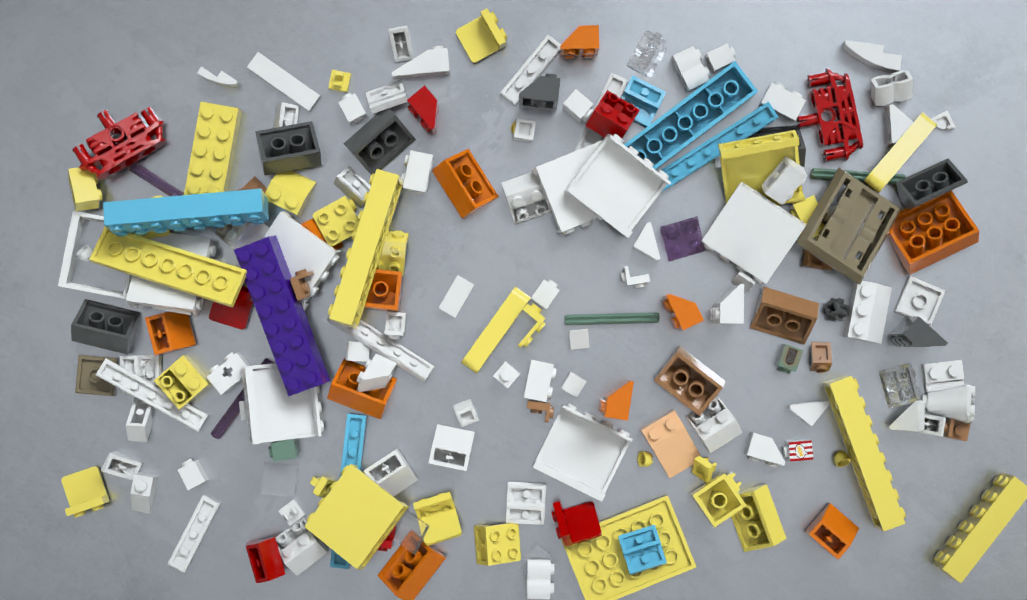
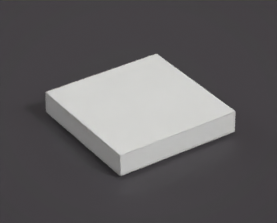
(919, 300)

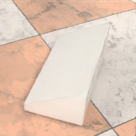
(285, 114)
(352, 185)
(456, 296)

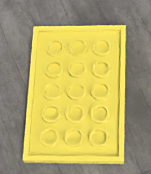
(601, 562)

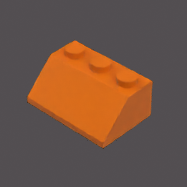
(465, 183)
(385, 291)
(344, 391)
(617, 401)
(409, 572)

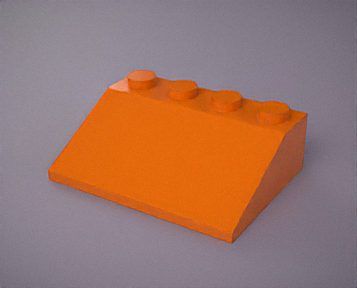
(932, 232)

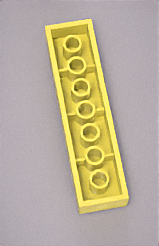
(366, 249)
(864, 452)

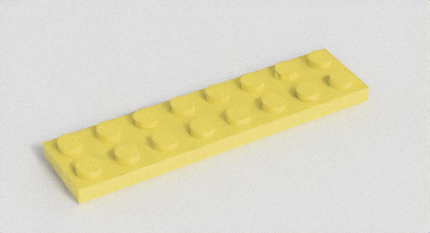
(169, 266)

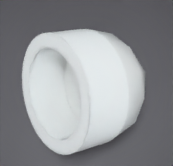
(84, 253)

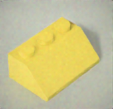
(758, 522)

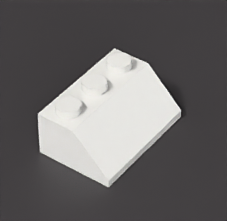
(729, 307)
(867, 312)

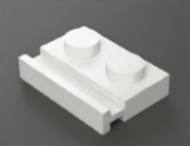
(386, 97)
(943, 375)

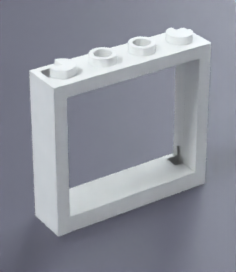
(70, 257)

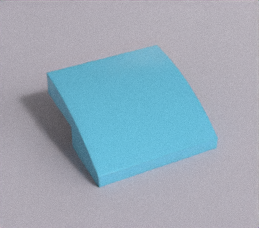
(645, 98)
(642, 549)

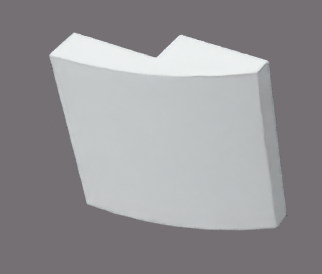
(144, 366)
(526, 503)

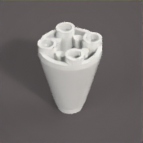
(952, 403)

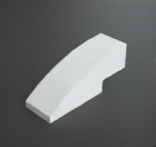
(873, 56)

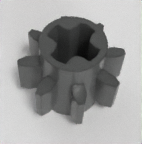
(836, 309)

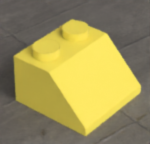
(290, 191)
(718, 499)

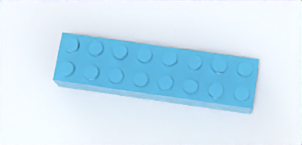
(693, 116)
(186, 211)

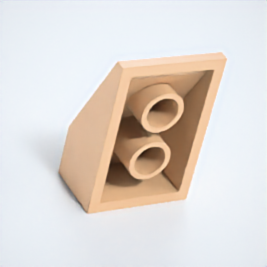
(670, 443)

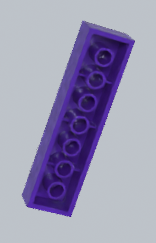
(282, 315)

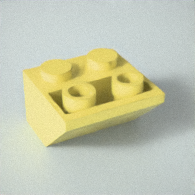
(183, 381)

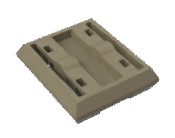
(850, 225)

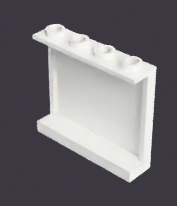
(555, 178)
(618, 184)
(753, 233)
(303, 251)
(157, 295)
(272, 412)
(582, 451)

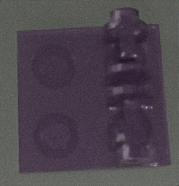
(682, 238)

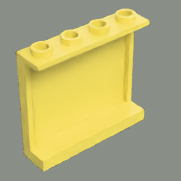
(755, 159)
(355, 517)

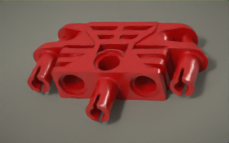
(847, 124)
(119, 152)

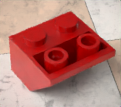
(426, 107)
(612, 116)
(265, 559)

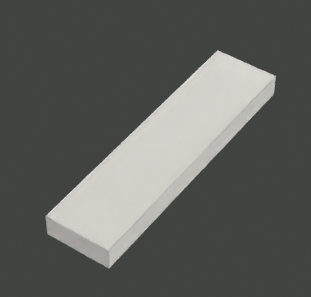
(531, 69)
(283, 81)
(193, 533)

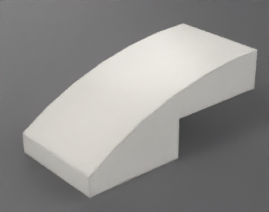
(222, 79)

